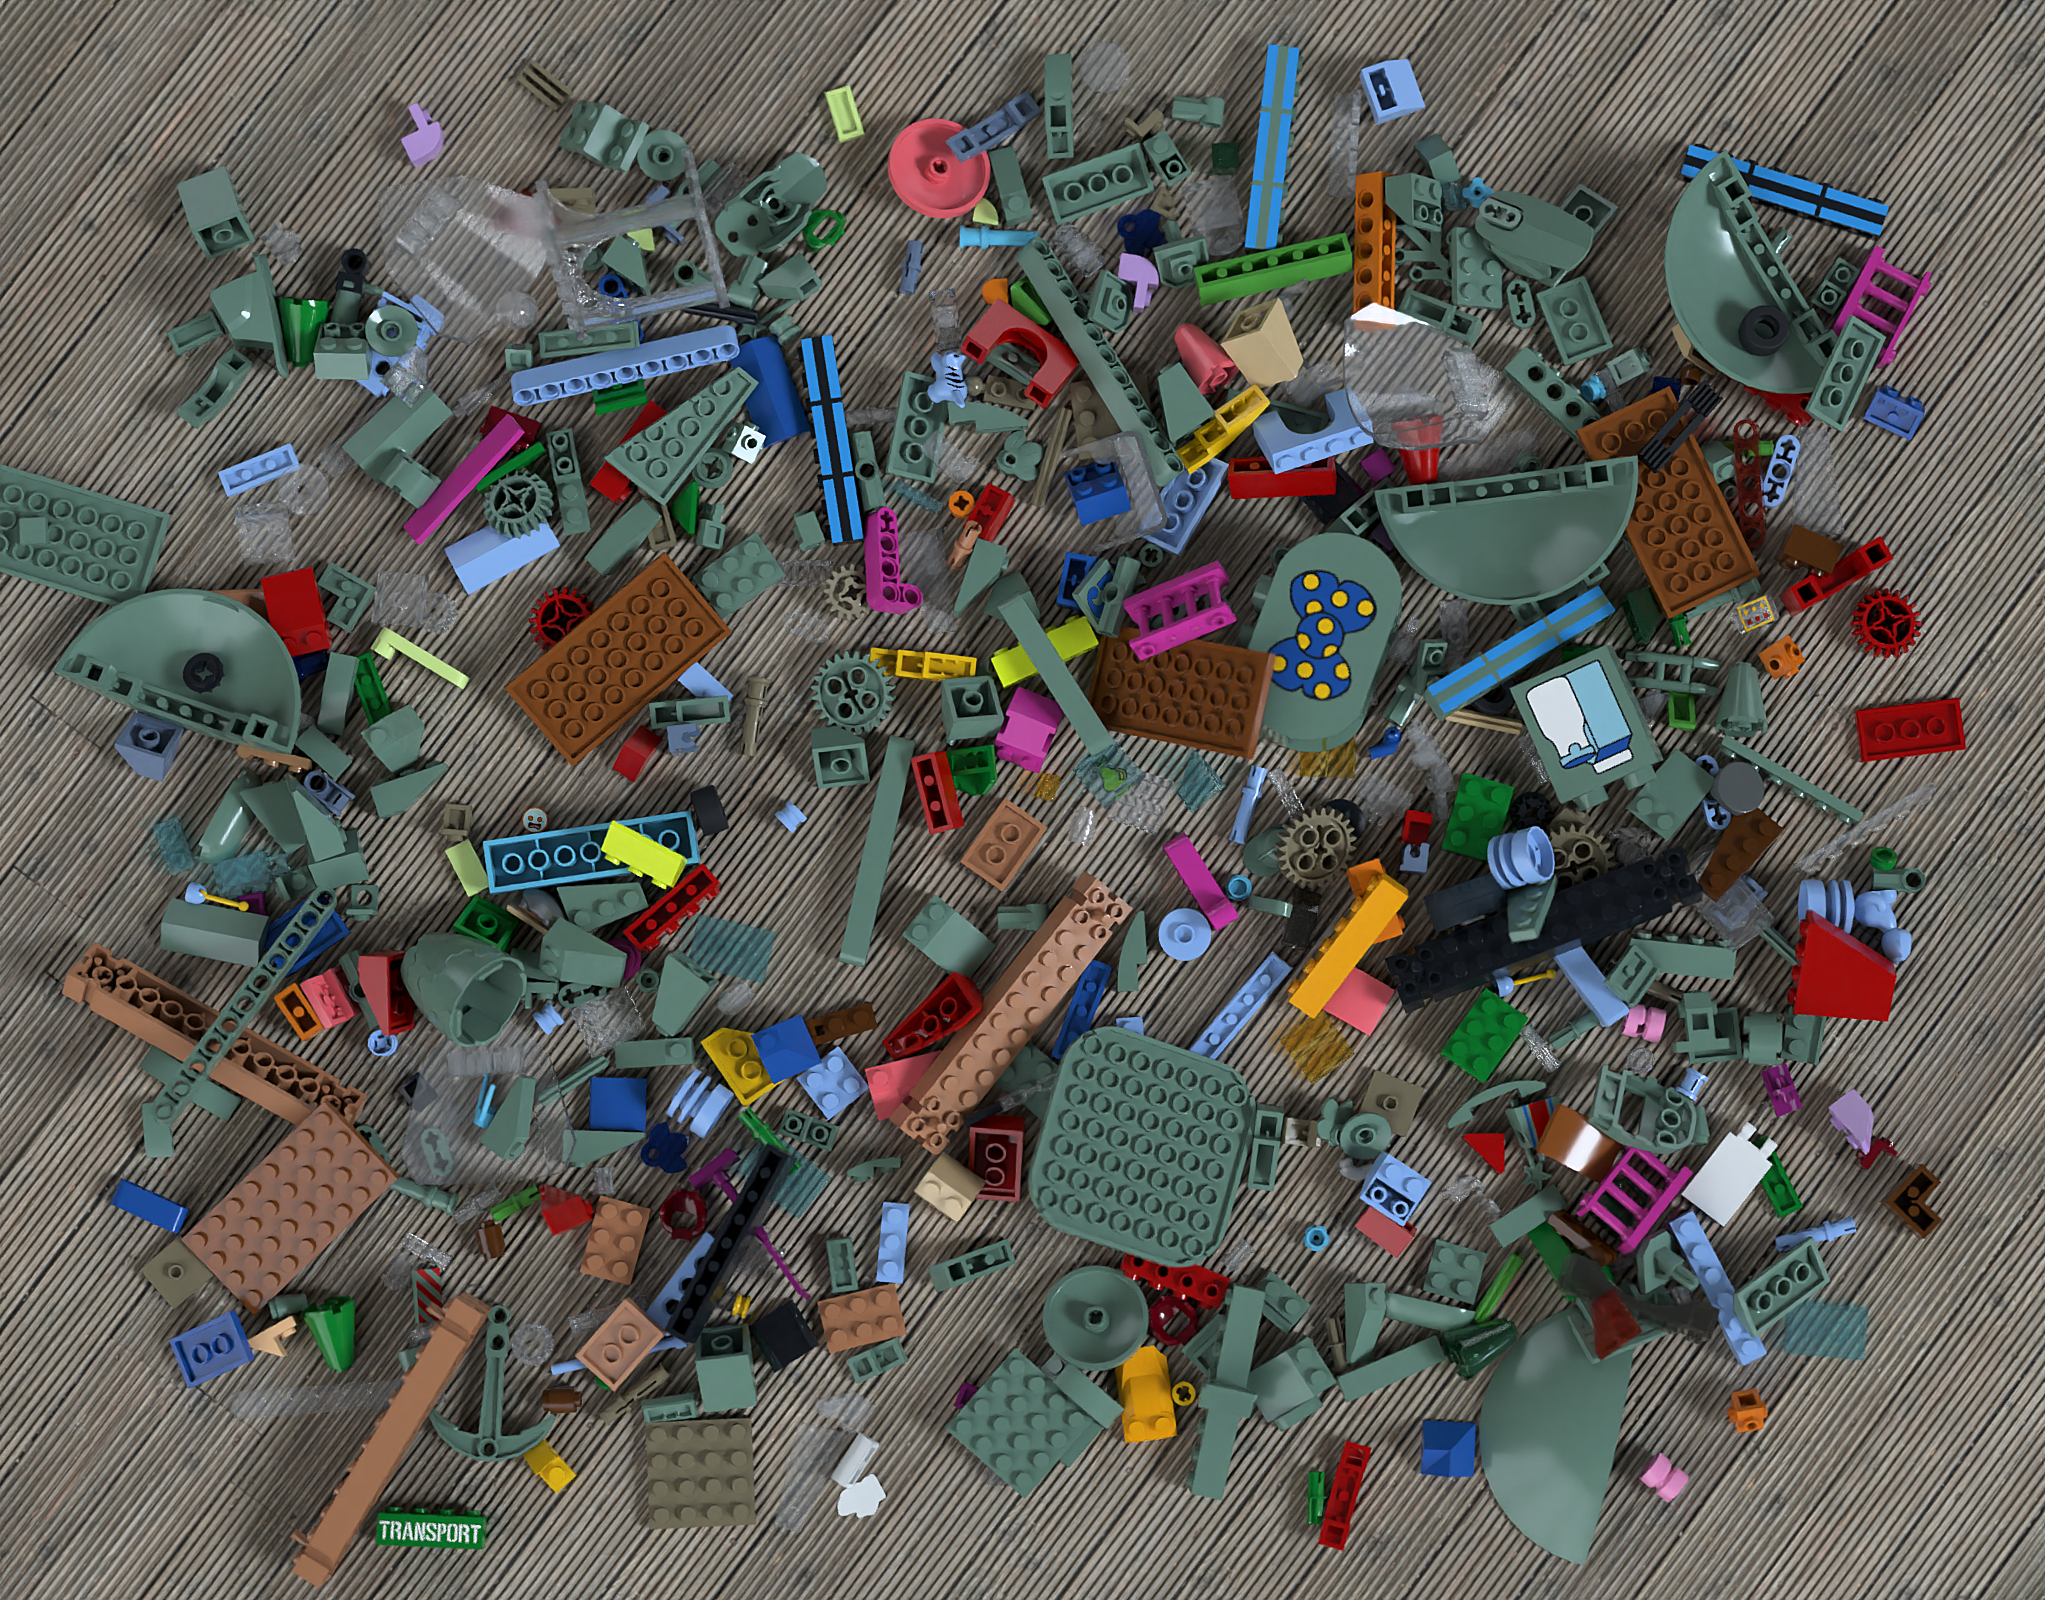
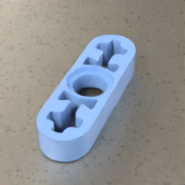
(1792, 456)
(1710, 813)

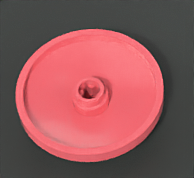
(929, 173)

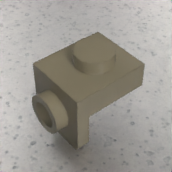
(1150, 126)
(1569, 814)
(457, 822)
(1299, 1132)

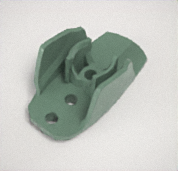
(778, 202)
(1537, 236)
(251, 312)

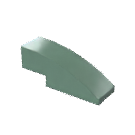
(1442, 315)
(986, 417)
(623, 538)
(337, 693)
(689, 710)
(1132, 954)
(1265, 1147)
(1527, 1215)

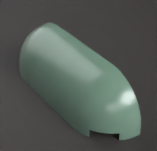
(228, 822)
(1426, 1312)

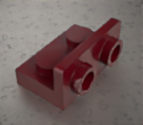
(529, 426)

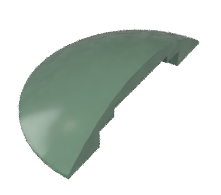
(1723, 268)
(1513, 532)
(140, 657)
(1553, 1435)

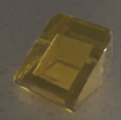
(1047, 787)

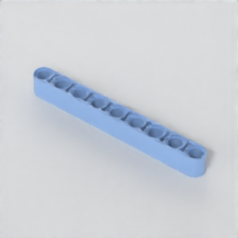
(624, 365)

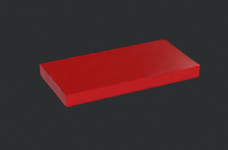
(1910, 730)

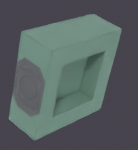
(518, 357)

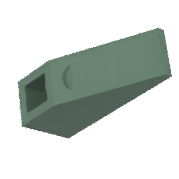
(403, 793)

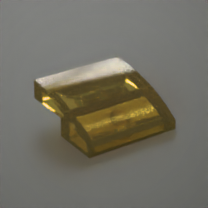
(1331, 763)
(1317, 1047)

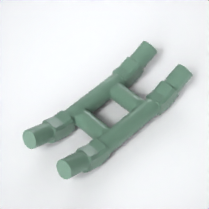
(1683, 684)

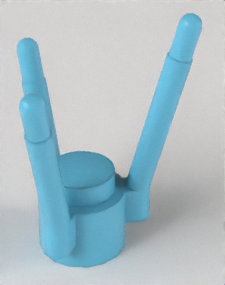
(484, 1111)

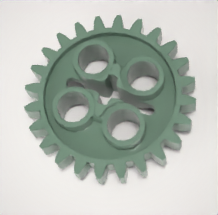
(875, 684)

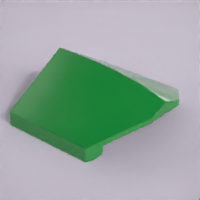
(973, 769)

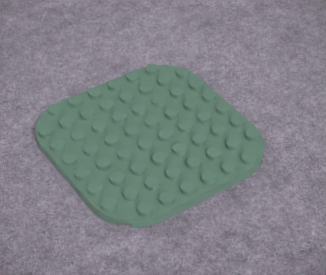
(1142, 1147)

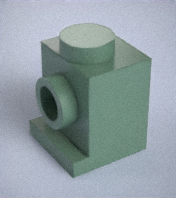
(808, 530)

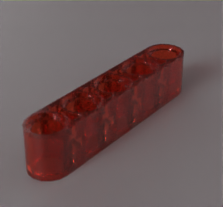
(1754, 469)

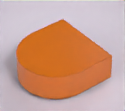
(995, 289)

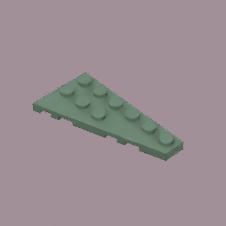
(672, 445)

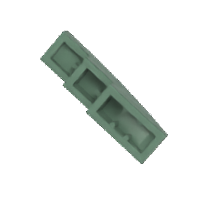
(1390, 1368)

